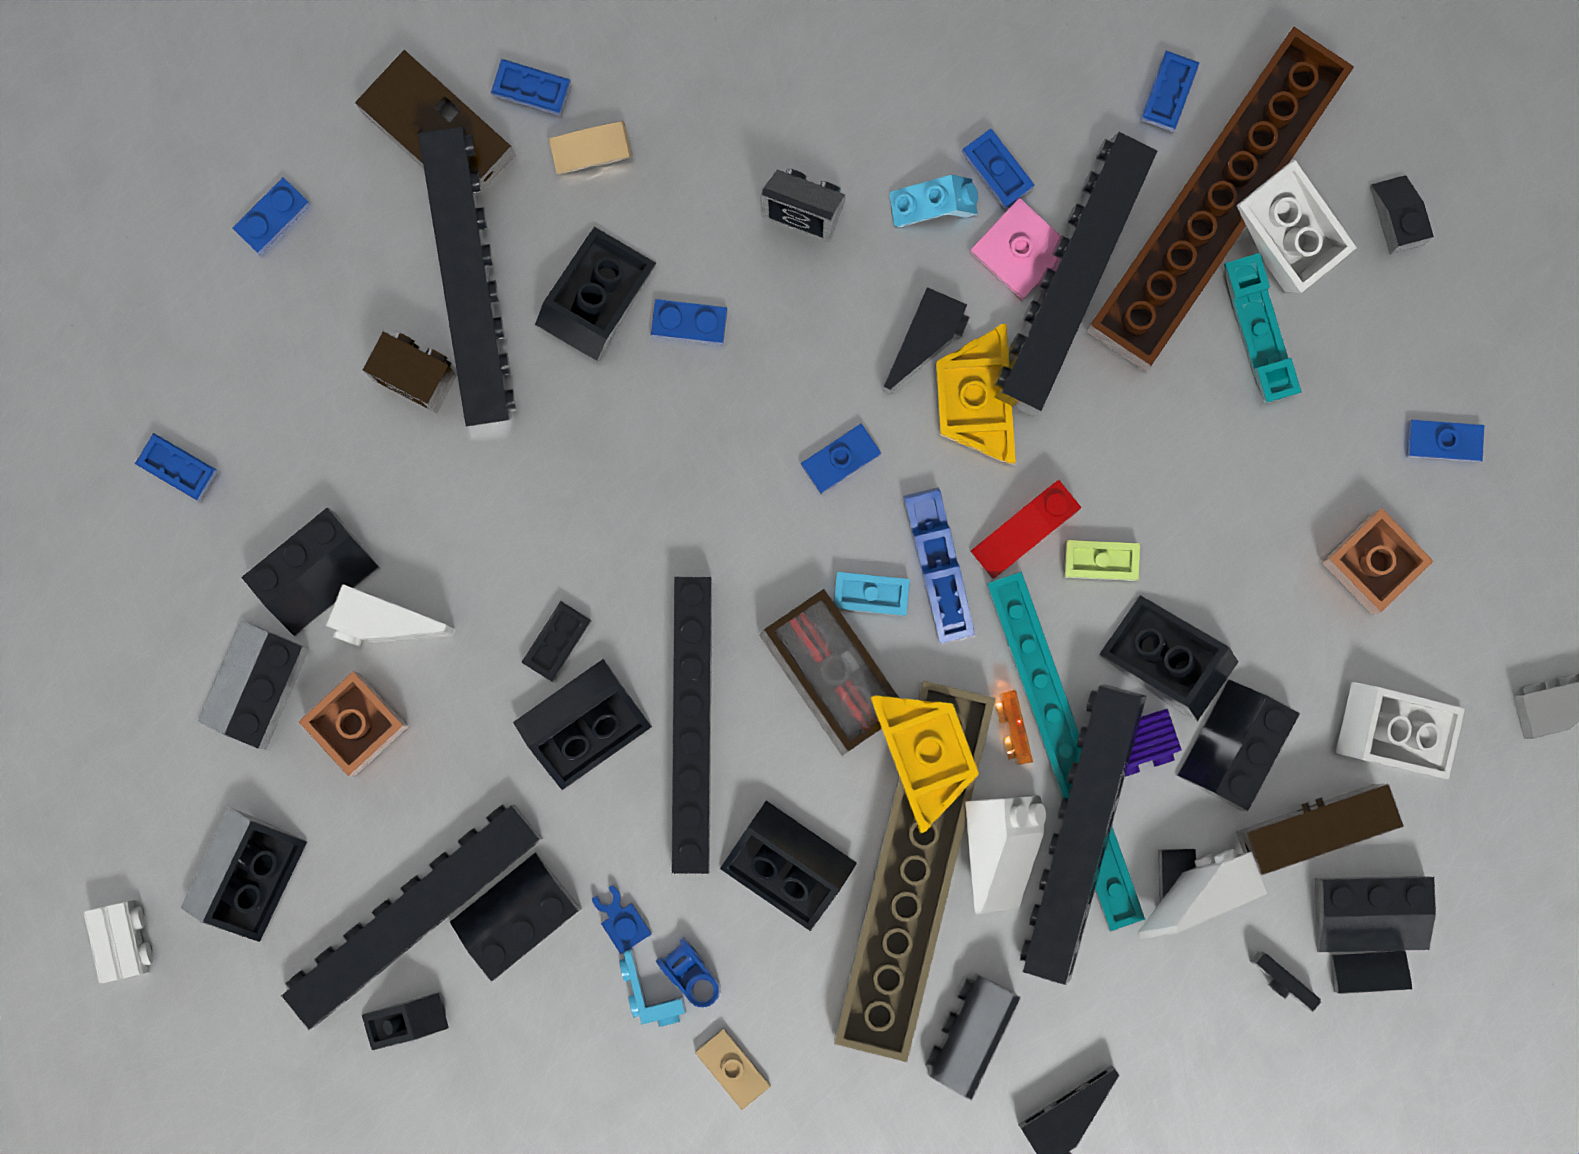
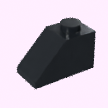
(1401, 214)
(405, 1021)

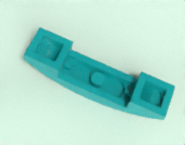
(1260, 328)

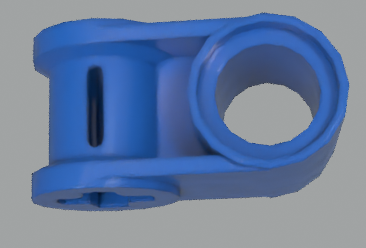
(689, 972)

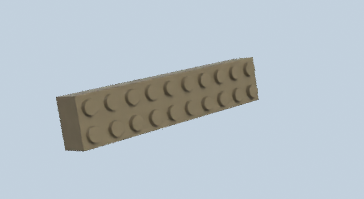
(907, 904)

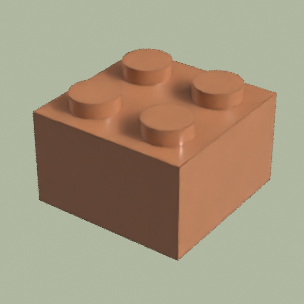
(1377, 561)
(353, 724)

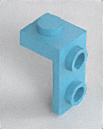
(934, 199)
(663, 1012)

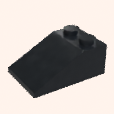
(802, 204)
(594, 293)
(1170, 657)

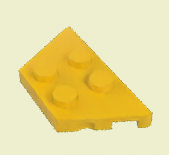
(967, 398)
(927, 753)

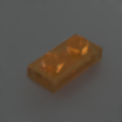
(1017, 743)

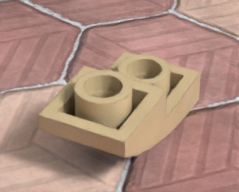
(590, 147)

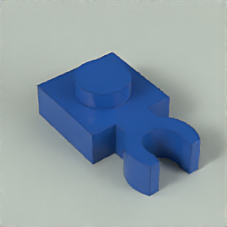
(624, 925)

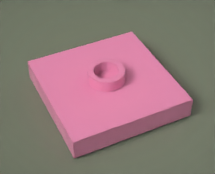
(1018, 248)

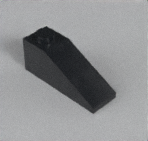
(929, 333)
(1065, 1121)

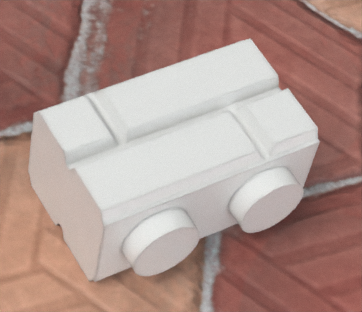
(118, 941)

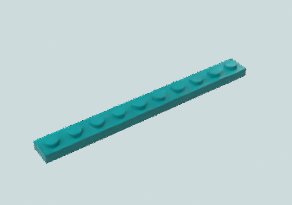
(1058, 730)

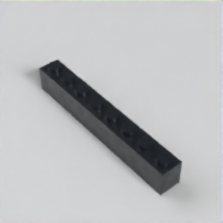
(1075, 274)
(465, 275)
(692, 725)
(1083, 833)
(411, 916)

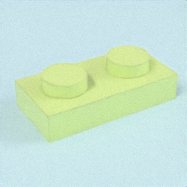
(1102, 560)

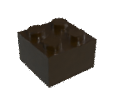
(409, 371)

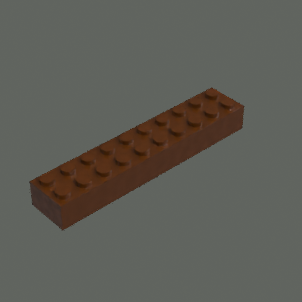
(1205, 215)

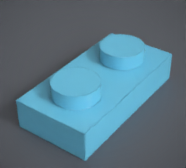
(871, 593)

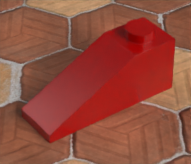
(1026, 529)

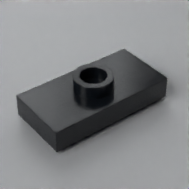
(556, 641)
(1284, 982)

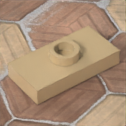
(732, 1069)

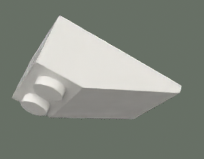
(1294, 229)
(371, 619)
(1400, 730)
(1003, 849)
(1205, 892)

